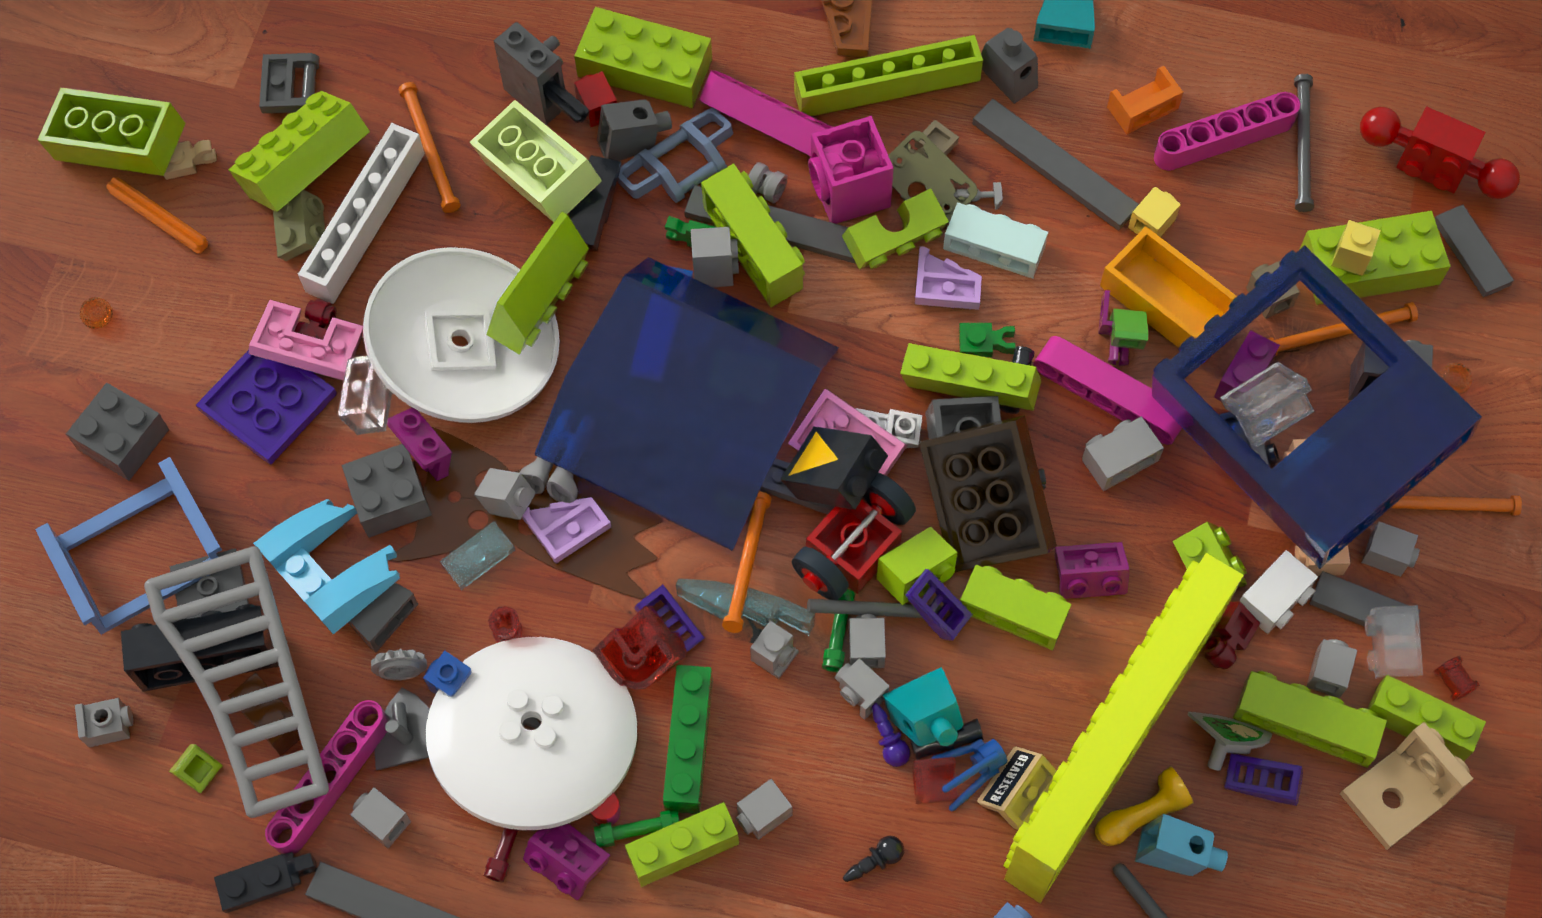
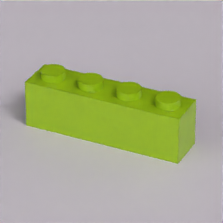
(970, 376)
(1310, 718)

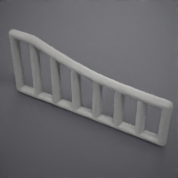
(205, 678)

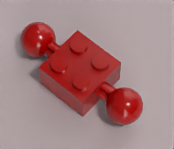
(1440, 151)

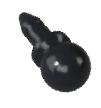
(888, 851)

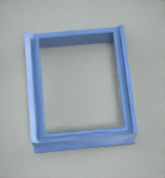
(59, 546)

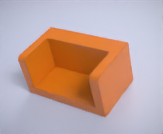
(1146, 103)

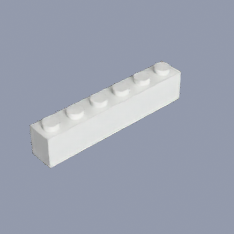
(361, 213)

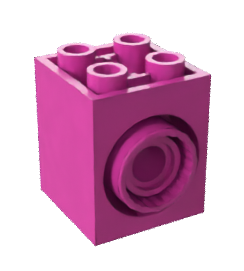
(851, 170)

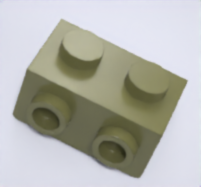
(298, 225)

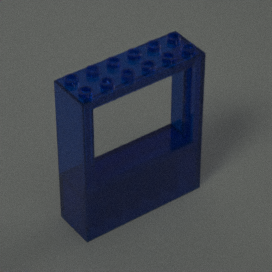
(1355, 460)

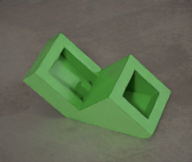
(1129, 328)

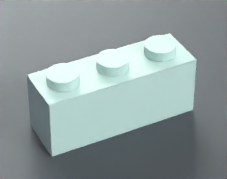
(995, 240)

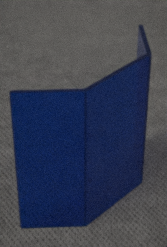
(682, 400)

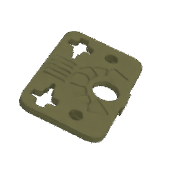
(932, 172)

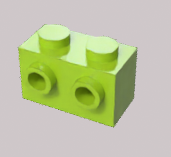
(906, 563)

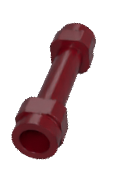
(497, 867)

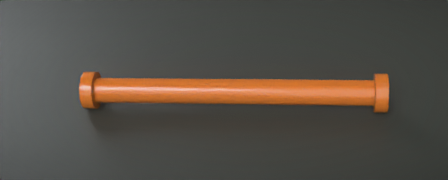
(449, 202)
(1408, 312)
(1511, 505)
(733, 621)

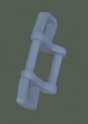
(661, 175)

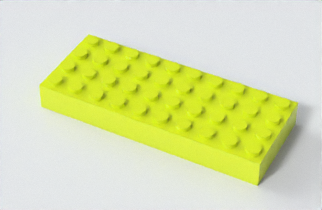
(1119, 726)

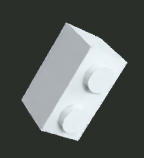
(1279, 591)

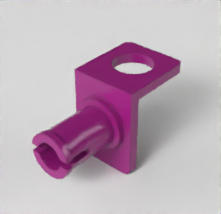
(1105, 328)

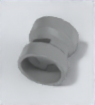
(767, 182)

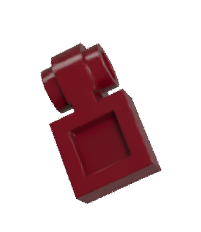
(319, 314)
(1237, 630)

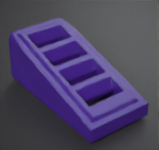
(678, 614)
(958, 615)
(1276, 793)

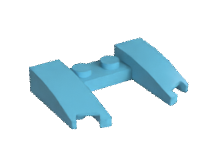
(334, 599)

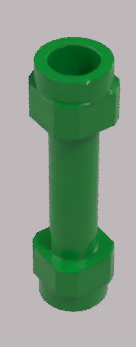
(834, 656)
(607, 834)

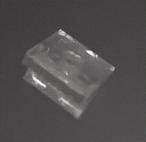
(1269, 402)

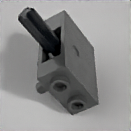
(535, 75)

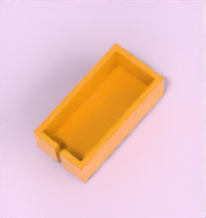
(1165, 285)

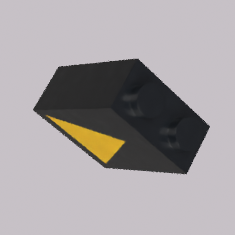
(834, 467)

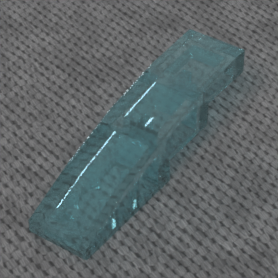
(759, 606)

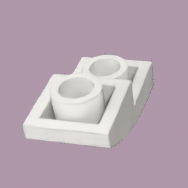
(900, 424)

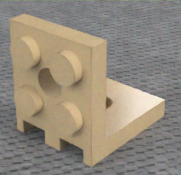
(1421, 776)

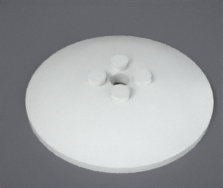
(446, 296)
(539, 774)

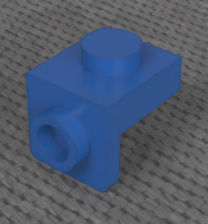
(446, 674)

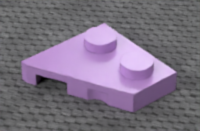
(946, 283)
(566, 526)

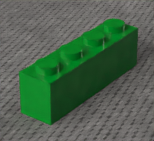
(688, 739)

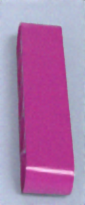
(760, 111)
(1236, 120)
(1104, 386)
(332, 759)

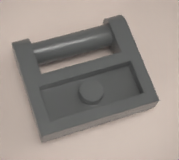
(279, 81)

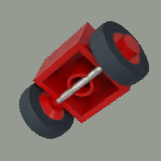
(849, 542)

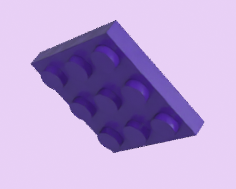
(266, 403)

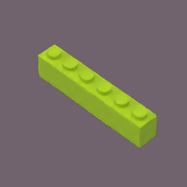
(888, 76)

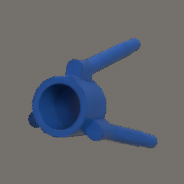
(986, 761)

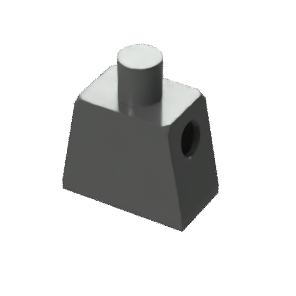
(1011, 64)
(629, 128)
(384, 615)

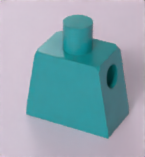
(1066, 23)
(925, 709)

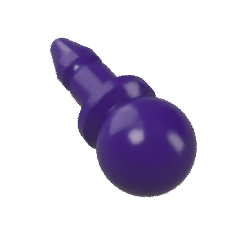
(895, 751)

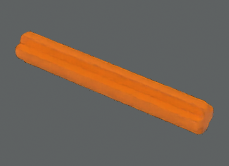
(157, 215)

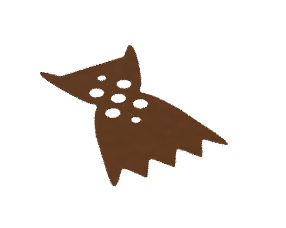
(600, 561)

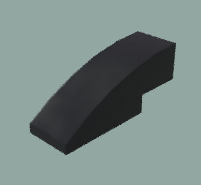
(594, 209)

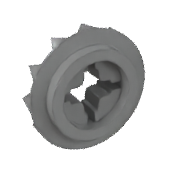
(399, 664)

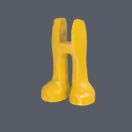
(1122, 823)

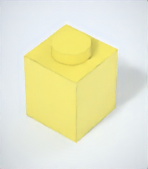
(1156, 212)
(1355, 247)

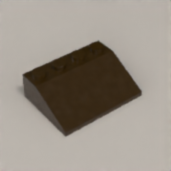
(989, 493)

